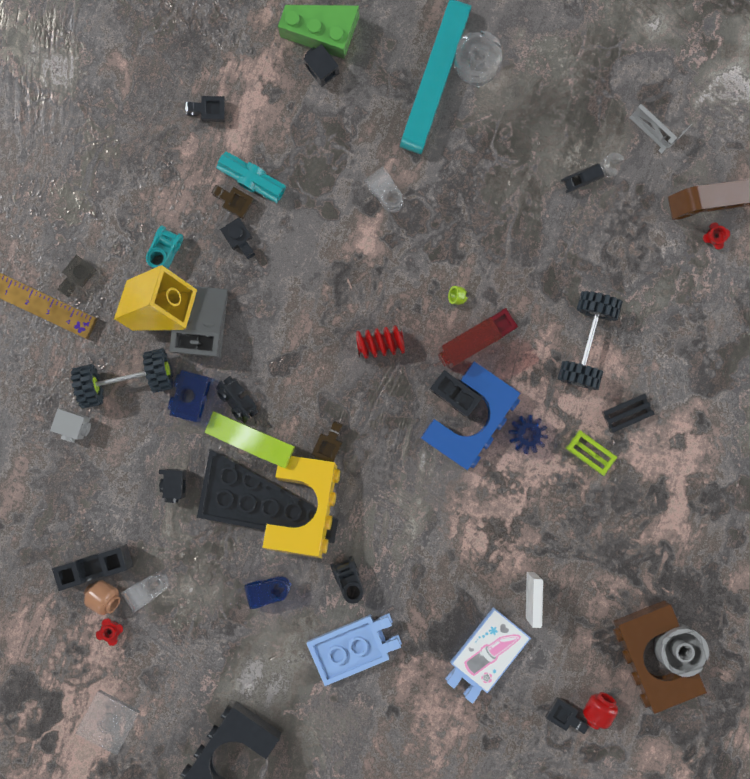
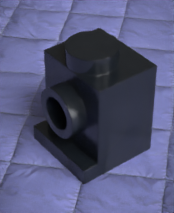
(173, 484)

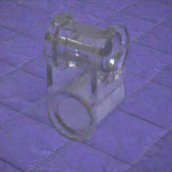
(382, 188)
(143, 592)

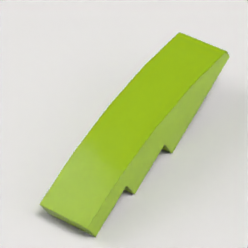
(249, 439)

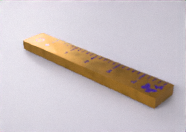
(46, 307)

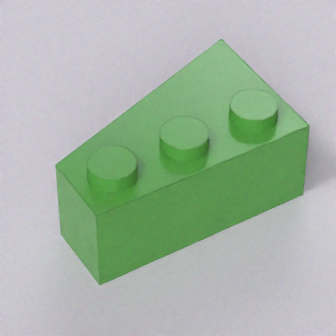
(320, 25)

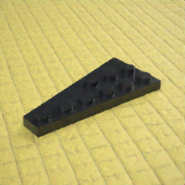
(248, 500)

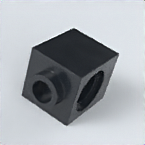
(321, 65)

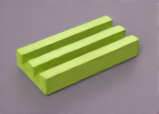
(574, 441)

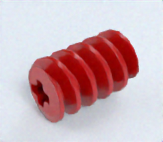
(380, 342)

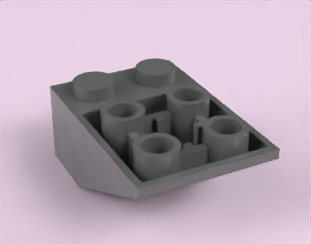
(205, 325)

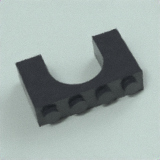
(237, 726)

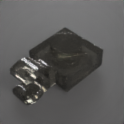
(78, 273)

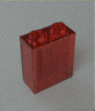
(469, 343)

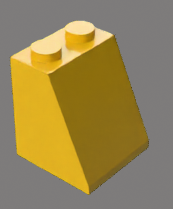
(156, 301)

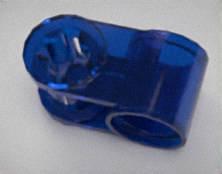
(263, 593)

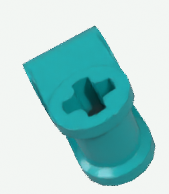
(164, 247)

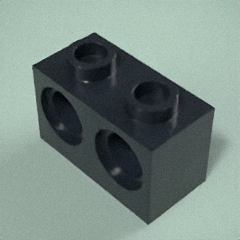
(455, 393)

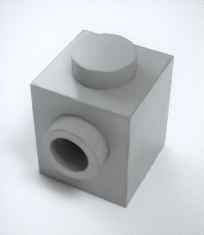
(71, 425)

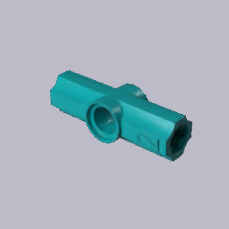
(251, 177)

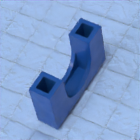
(498, 399)

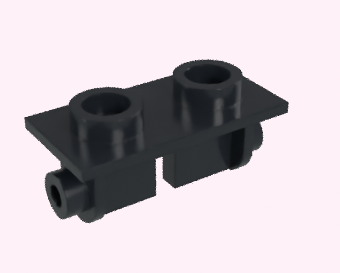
(230, 393)

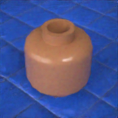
(101, 597)

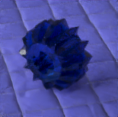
(535, 437)

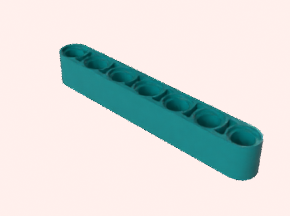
(435, 76)

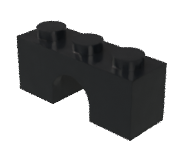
(92, 567)

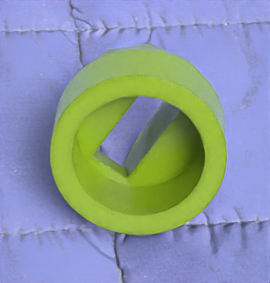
(457, 295)

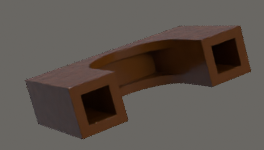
(635, 632)

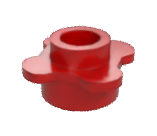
(723, 235)
(103, 634)

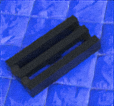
(645, 405)

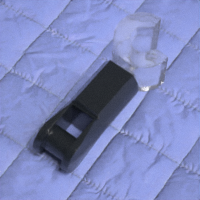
(593, 172)

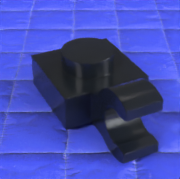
(211, 108)
(237, 236)
(564, 715)

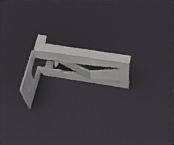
(656, 134)

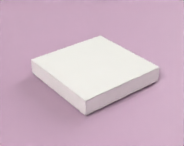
(534, 599)

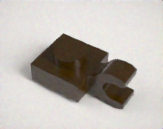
(234, 201)
(327, 446)

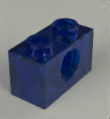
(189, 410)

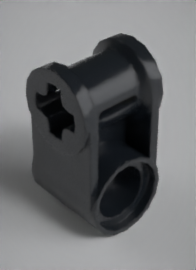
(348, 578)

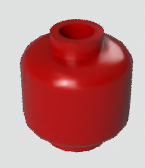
(600, 710)

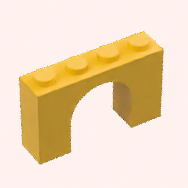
(310, 538)

